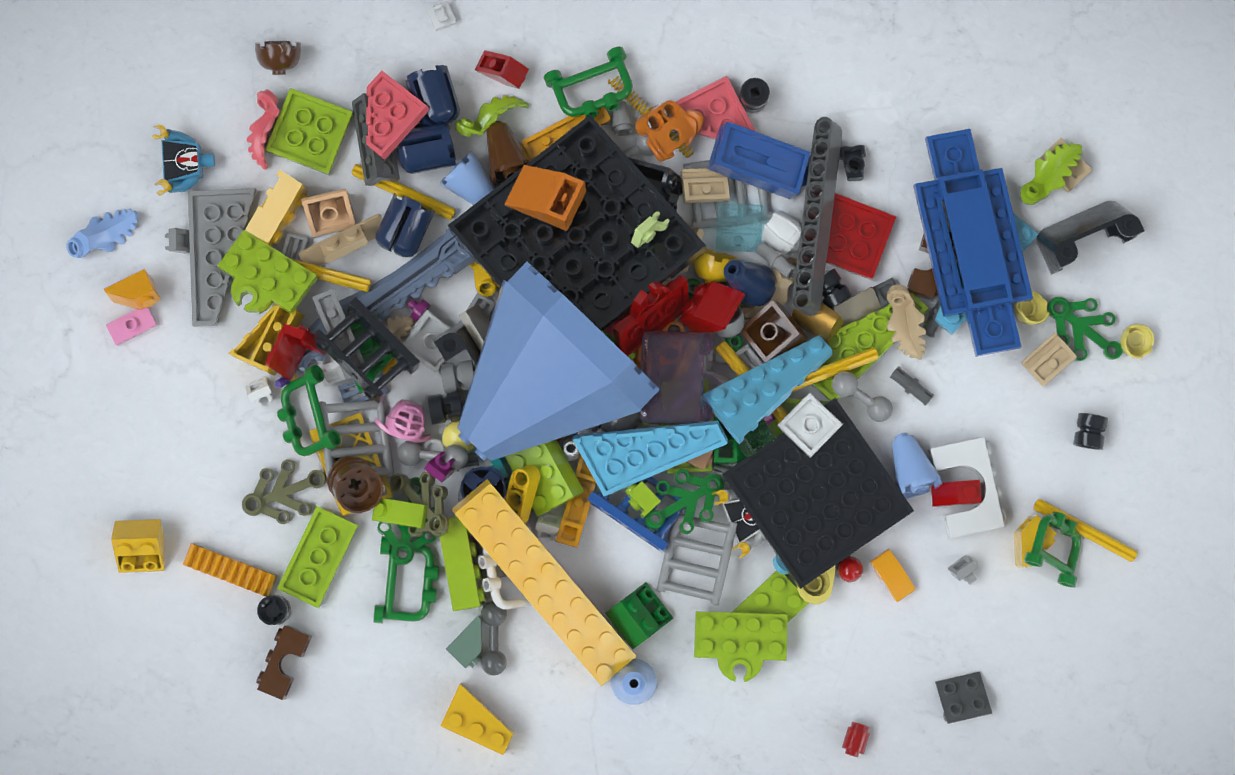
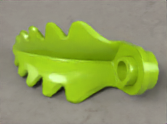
(488, 115)
(1050, 172)

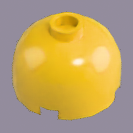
(711, 266)

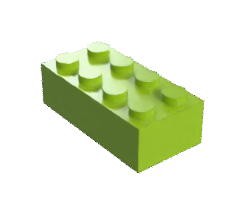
(557, 478)
(461, 567)

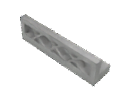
(330, 316)

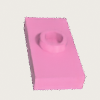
(131, 325)

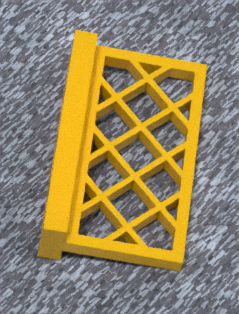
(315, 437)

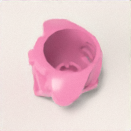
(405, 421)

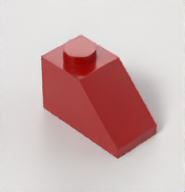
(502, 69)
(956, 493)

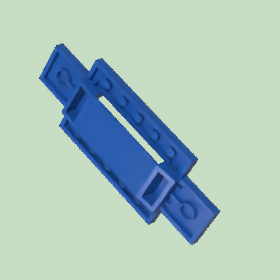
(983, 241)

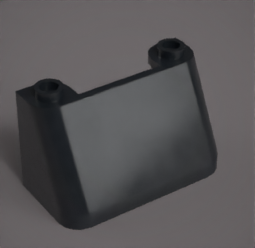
(1059, 239)

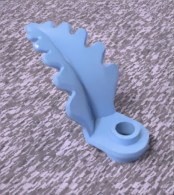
(103, 233)

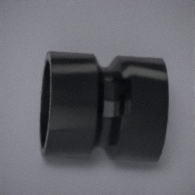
(754, 95)
(833, 290)
(438, 410)
(1090, 431)
(274, 610)

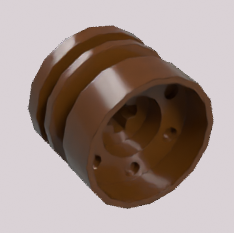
(361, 494)

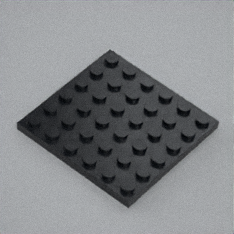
(818, 505)

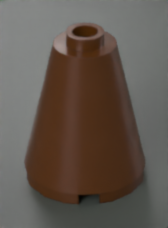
(504, 152)

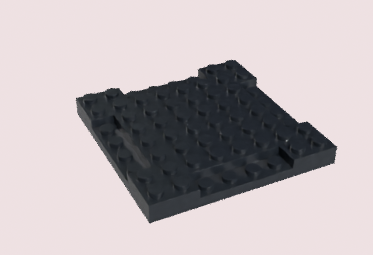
(595, 256)

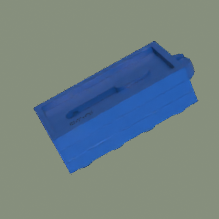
(759, 160)

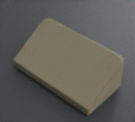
(858, 306)

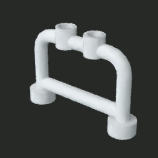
(494, 584)

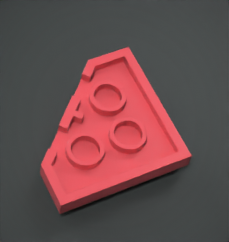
(717, 105)
(390, 114)

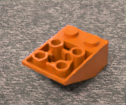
(547, 195)

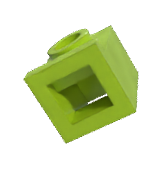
(642, 498)

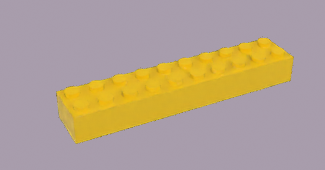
(543, 582)

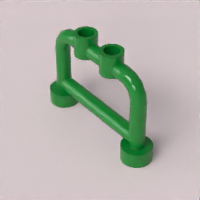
(610, 100)
(328, 439)
(1038, 555)
(428, 594)

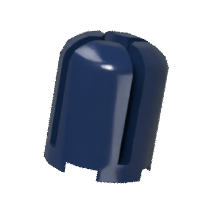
(435, 91)
(427, 148)
(403, 226)
(477, 476)

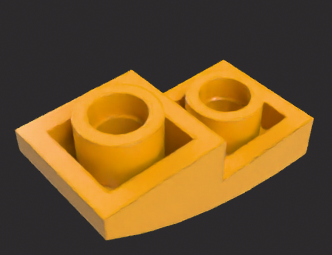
(892, 575)

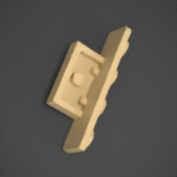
(342, 242)

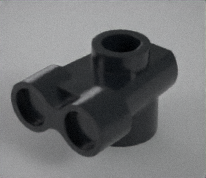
(853, 158)

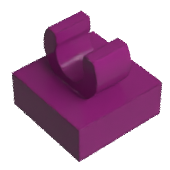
(439, 468)

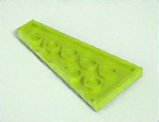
(861, 336)

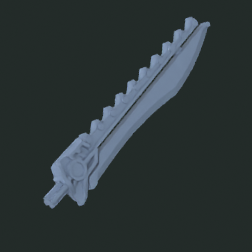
(451, 260)

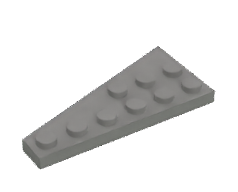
(214, 226)

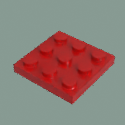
(857, 236)

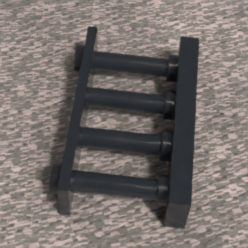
(373, 329)

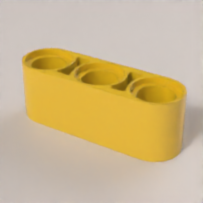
(525, 488)

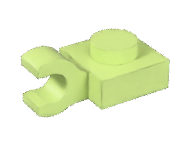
(646, 231)

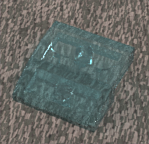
(738, 227)

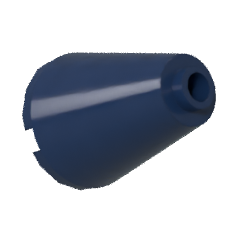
(753, 279)

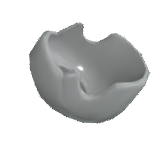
(735, 325)

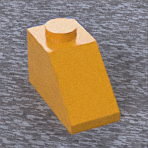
(134, 291)

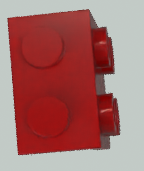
(290, 349)

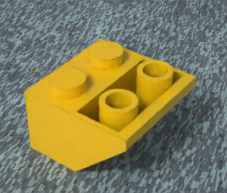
(1025, 536)
(138, 545)

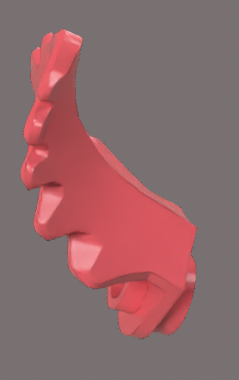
(261, 127)

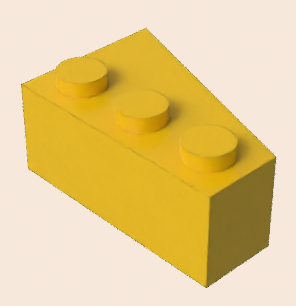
(474, 721)

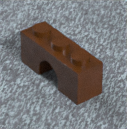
(922, 281)
(274, 680)

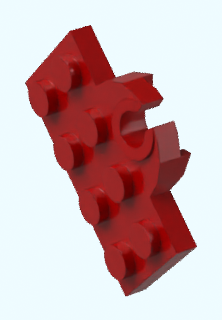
(651, 313)

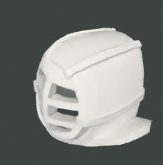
(784, 231)

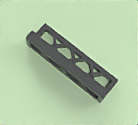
(371, 162)

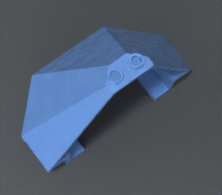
(545, 372)

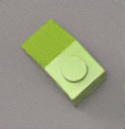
(400, 513)

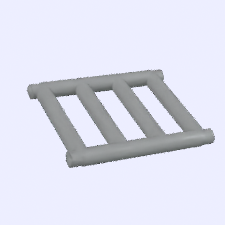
(740, 196)
(384, 447)
(719, 574)

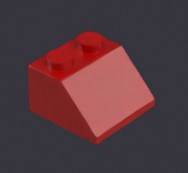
(711, 307)

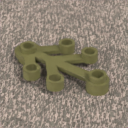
(280, 493)
(437, 521)

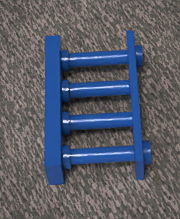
(637, 526)

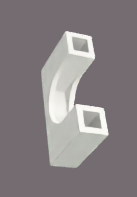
(974, 456)

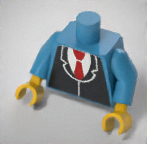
(181, 161)

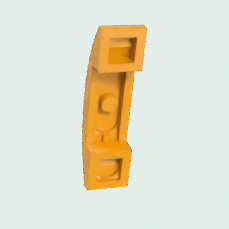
(576, 508)

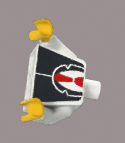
(747, 533)

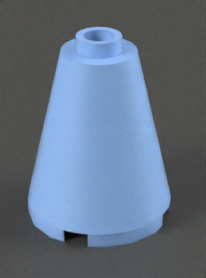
(469, 180)
(912, 467)
(646, 680)

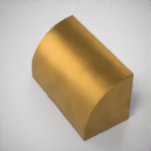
(824, 323)

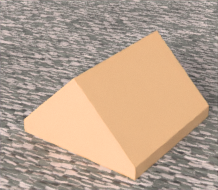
(329, 212)

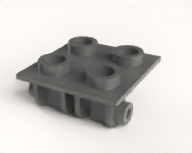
(963, 697)

